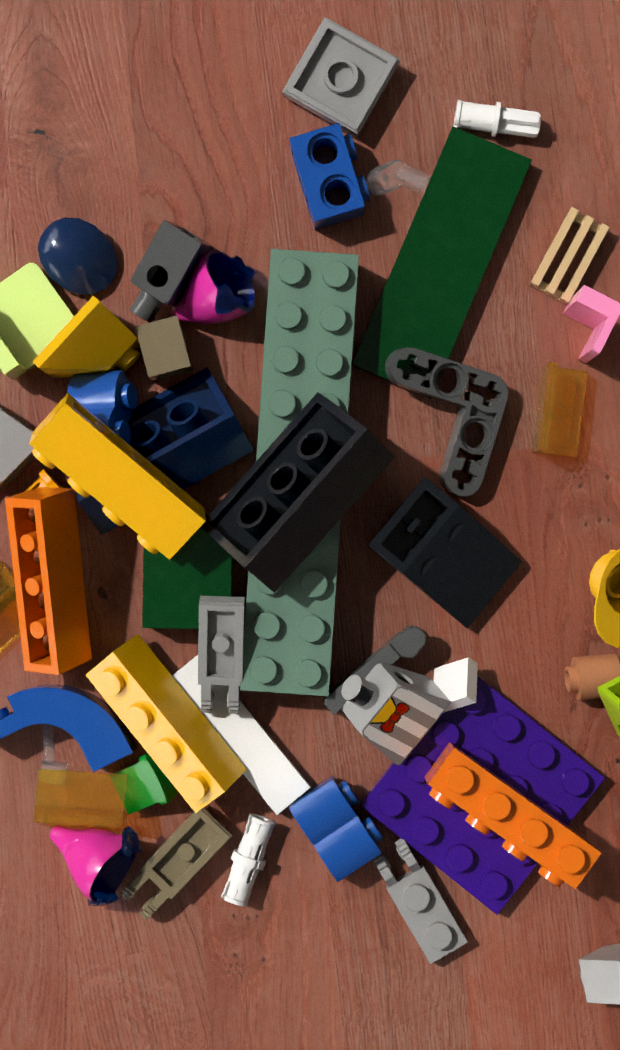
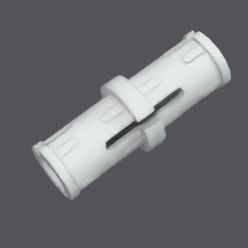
(248, 860)

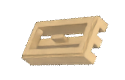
(586, 223)

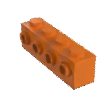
(48, 579)
(512, 815)

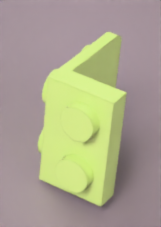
(29, 318)

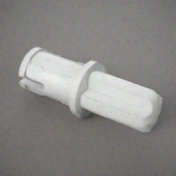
(497, 119)

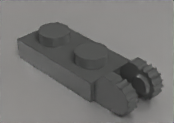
(400, 645)

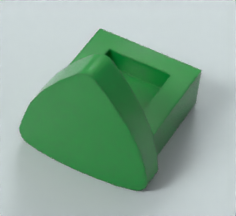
(146, 785)

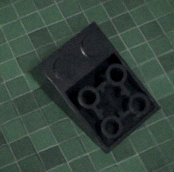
(444, 552)

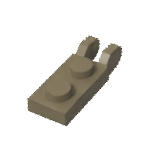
(179, 858)

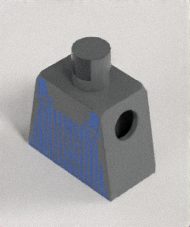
(172, 250)

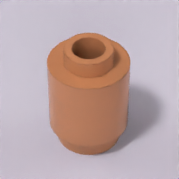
(590, 672)

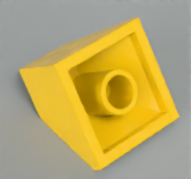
(90, 344)

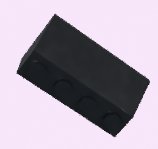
(297, 491)

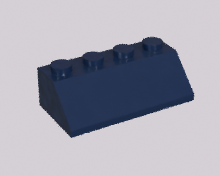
(183, 434)

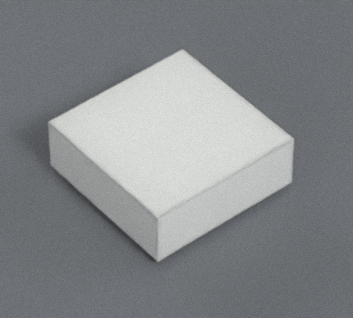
(458, 682)

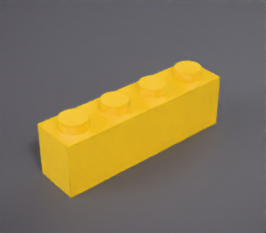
(117, 477)
(166, 723)

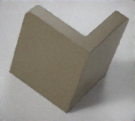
(164, 348)

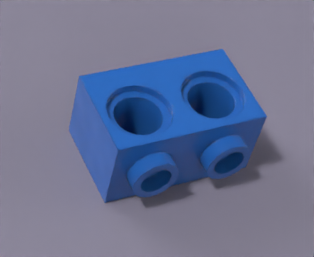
(319, 178)

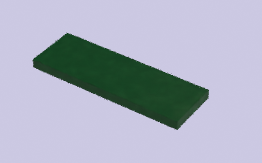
(444, 253)

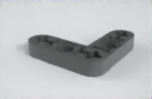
(470, 411)

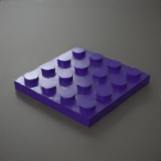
(511, 748)

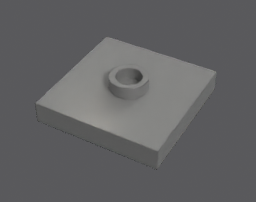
(340, 77)

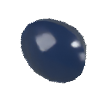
(77, 256)

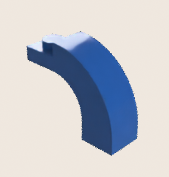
(78, 712)

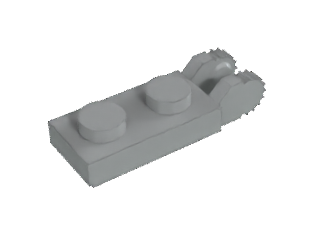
(220, 648)
(421, 906)

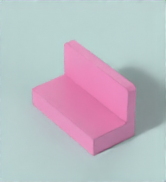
(595, 312)

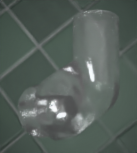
(395, 175)

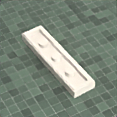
(265, 762)

